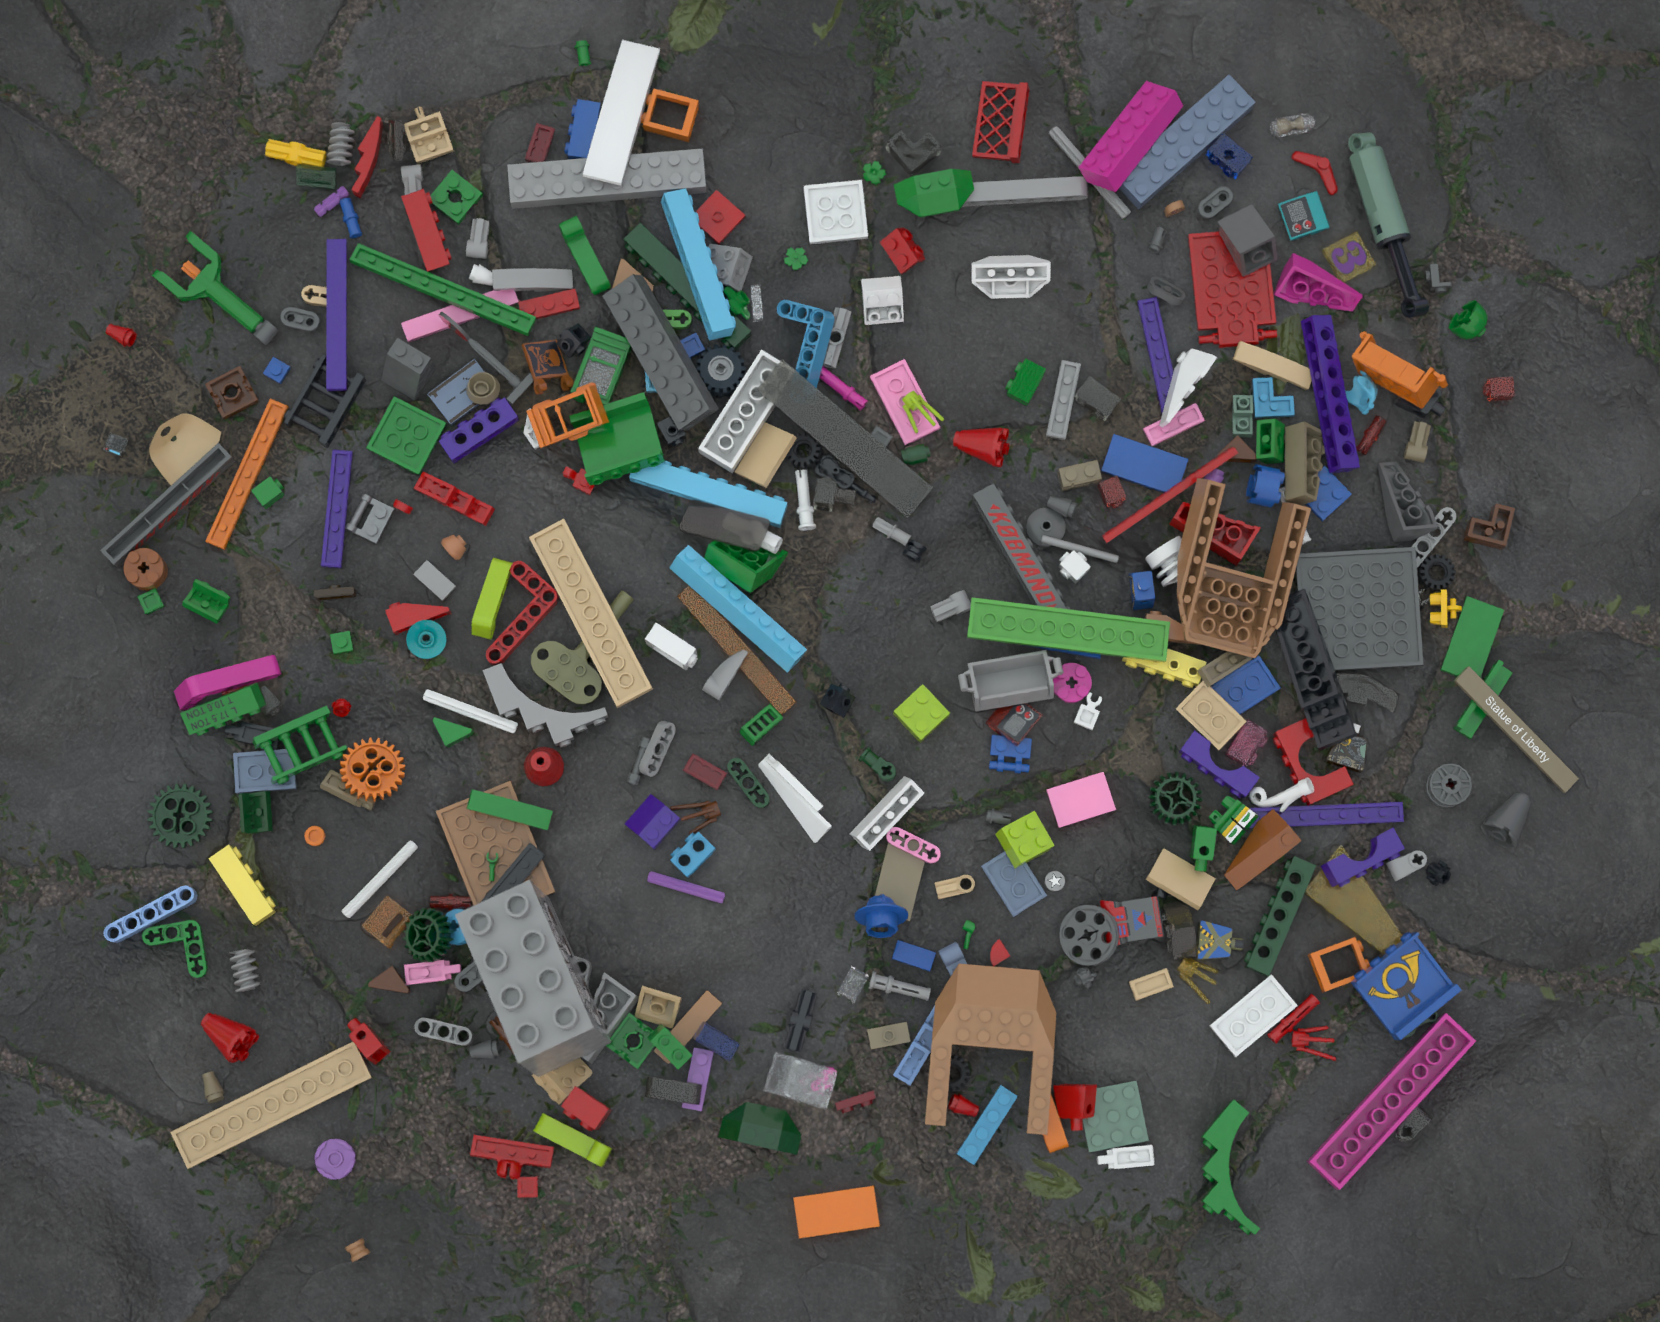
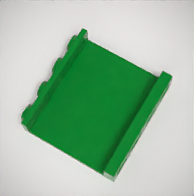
(622, 444)

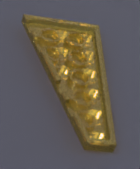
(1356, 907)

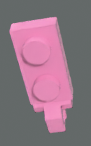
(430, 972)

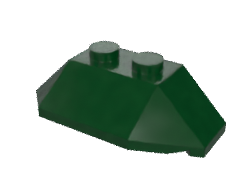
(761, 1127)

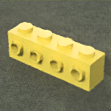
(1177, 667)

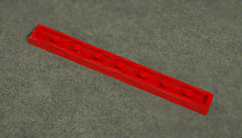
(1169, 494)

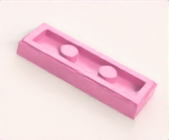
(1180, 422)

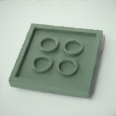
(1116, 1118)

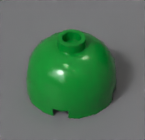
(1470, 322)

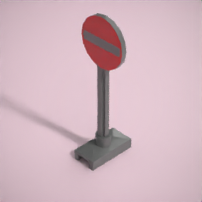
(519, 385)

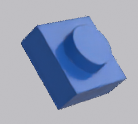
(693, 345)
(276, 370)

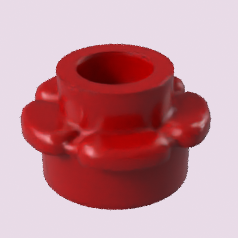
(341, 707)

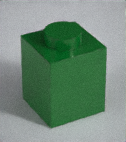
(268, 492)

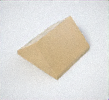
(657, 1007)

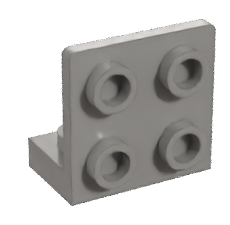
(731, 265)

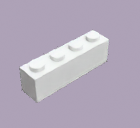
(887, 813)

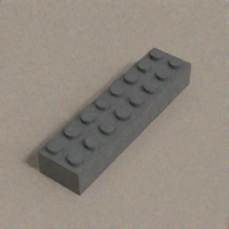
(660, 352)

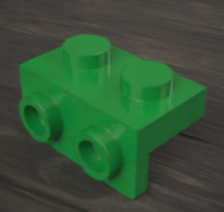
(207, 601)

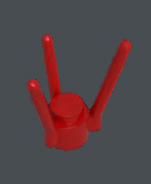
(1300, 1039)

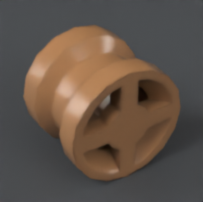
(357, 1250)

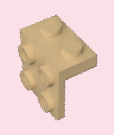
(563, 1079)

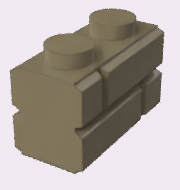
(1079, 475)

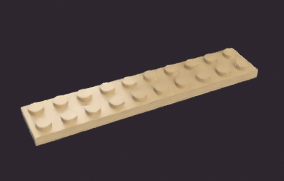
(591, 613)
(271, 1105)

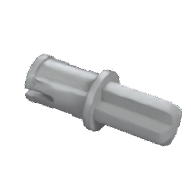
(891, 531)

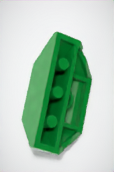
(935, 192)

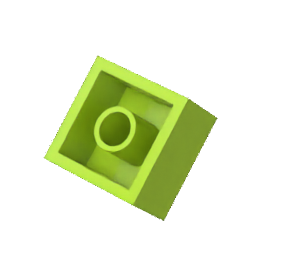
(921, 713)
(1024, 839)

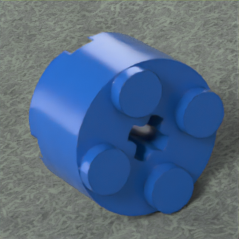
(1264, 486)

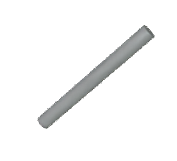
(1079, 548)

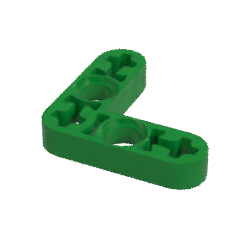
(182, 934)

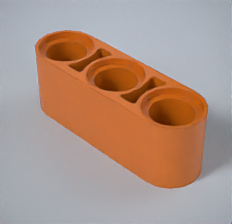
(1055, 1138)

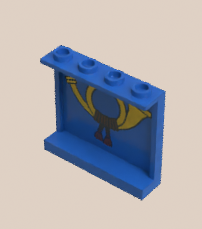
(1404, 986)

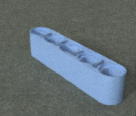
(140, 914)

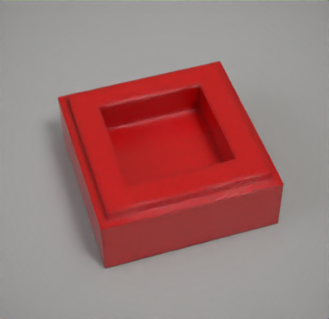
(527, 1187)

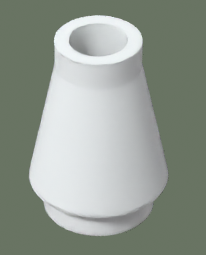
(481, 275)

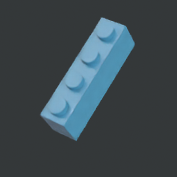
(986, 1125)

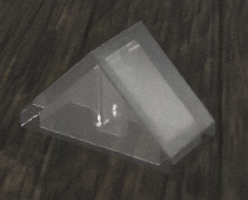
(852, 984)

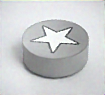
(1054, 881)

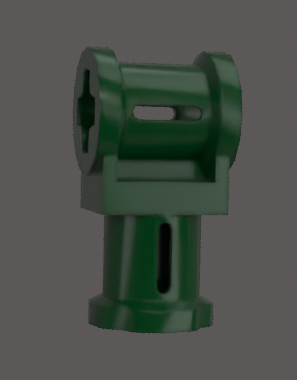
(877, 764)

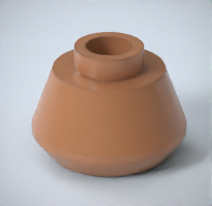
(454, 546)

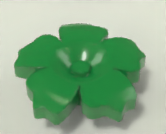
(873, 172)
(795, 258)

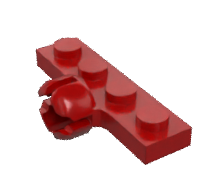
(511, 1154)

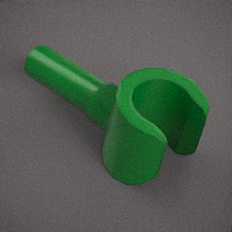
(492, 865)
(969, 927)

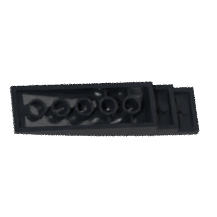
(1314, 673)

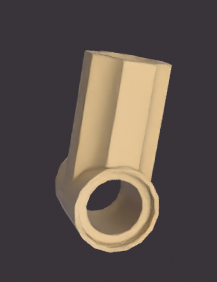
(952, 887)

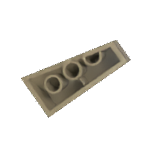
(1302, 462)

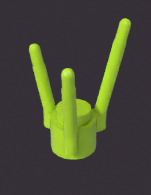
(913, 402)

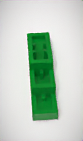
(509, 809)

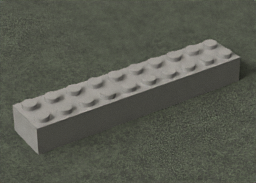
(645, 177)

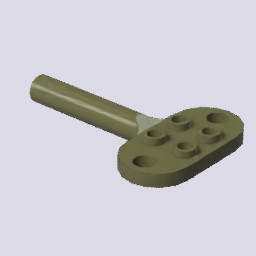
(569, 669)

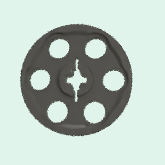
(1096, 940)

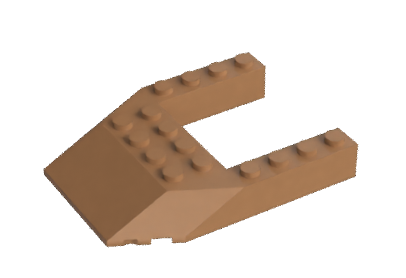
(1226, 605)
(994, 1011)

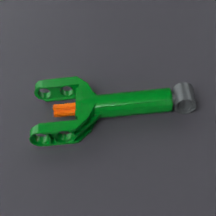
(208, 284)

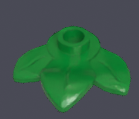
(738, 302)

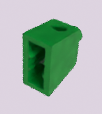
(1201, 837)

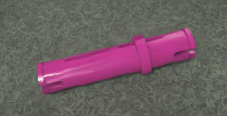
(843, 389)

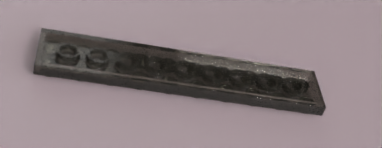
(844, 438)

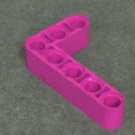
(197, 687)

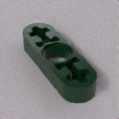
(761, 791)

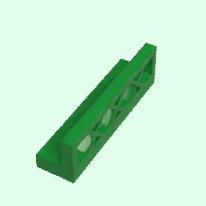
(1473, 714)

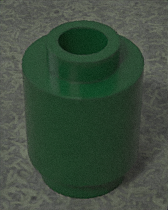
(915, 454)

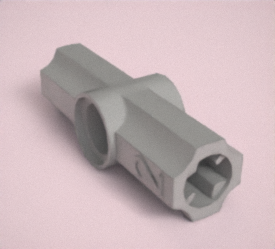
(840, 326)

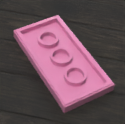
(892, 386)

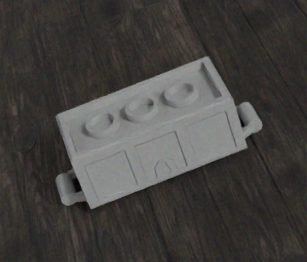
(1011, 680)

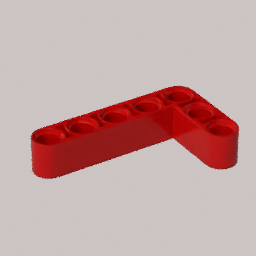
(524, 616)

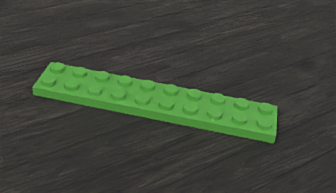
(1068, 629)

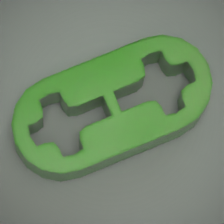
(676, 314)

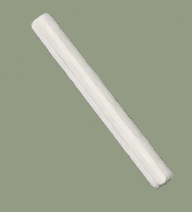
(470, 711)
(381, 877)

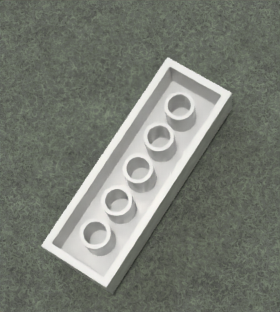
(741, 417)

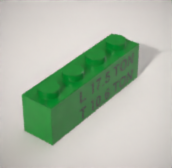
(223, 708)

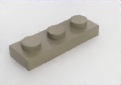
(1222, 667)

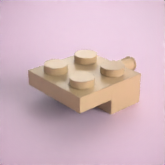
(428, 136)

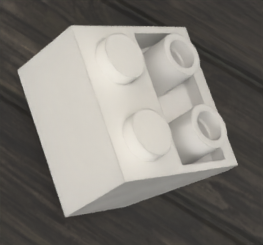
(882, 300)

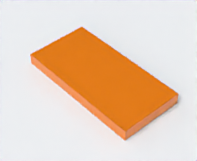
(836, 1212)

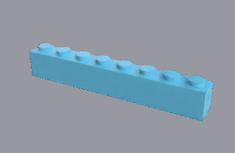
(698, 264)
(716, 492)
(738, 608)

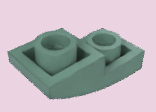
(1242, 416)

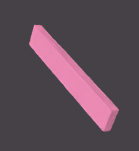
(432, 323)

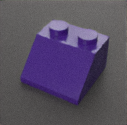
(652, 821)

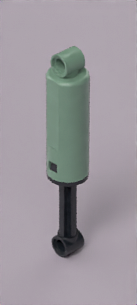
(1385, 214)

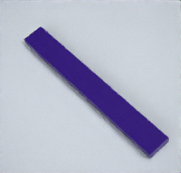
(336, 315)
(1337, 814)

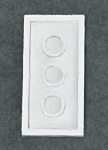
(1253, 1015)

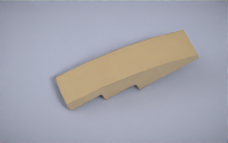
(1273, 365)

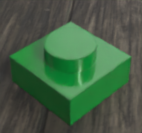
(341, 642)

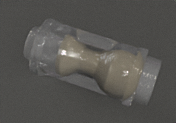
(1282, 126)

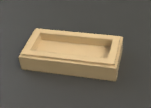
(1151, 984)

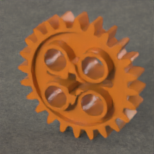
(358, 759)

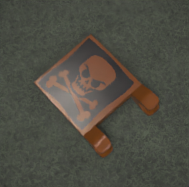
(546, 363)

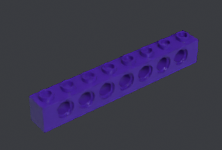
(1330, 393)

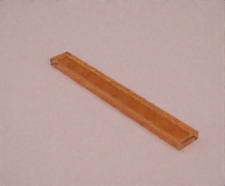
(732, 644)

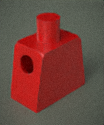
(370, 1046)
(1075, 1102)

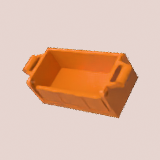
(1395, 373)

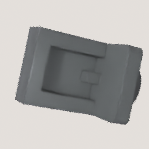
(1431, 276)

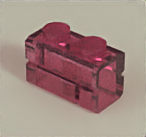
(1246, 743)

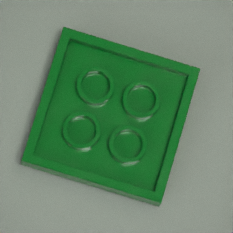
(406, 436)

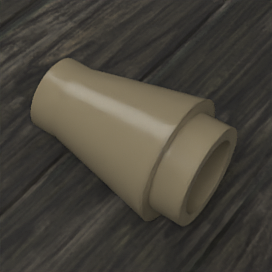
(212, 1088)

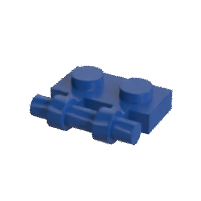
(1004, 748)

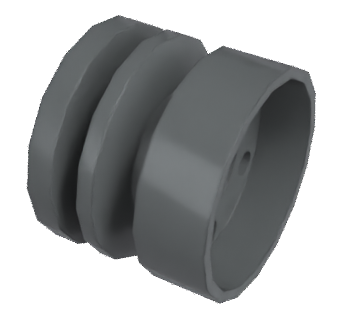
(1444, 796)

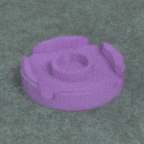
(335, 1158)

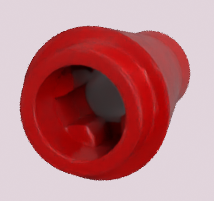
(123, 335)
(962, 1105)

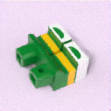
(1226, 824)

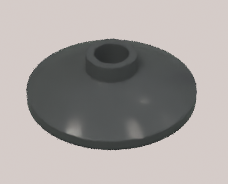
(1035, 525)

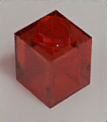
(1499, 388)
(1112, 492)

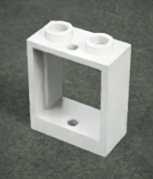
(671, 647)

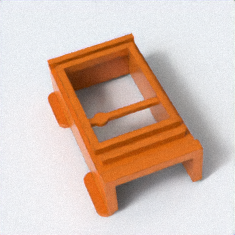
(542, 425)

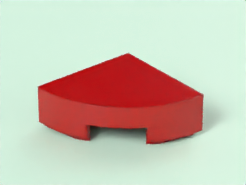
(998, 953)

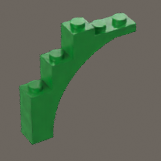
(1220, 1137)

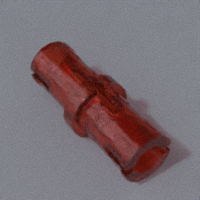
(1371, 435)
(450, 902)

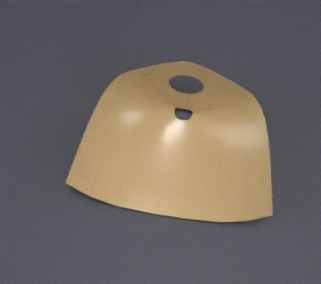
(192, 443)

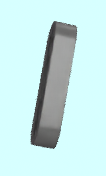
(650, 750)

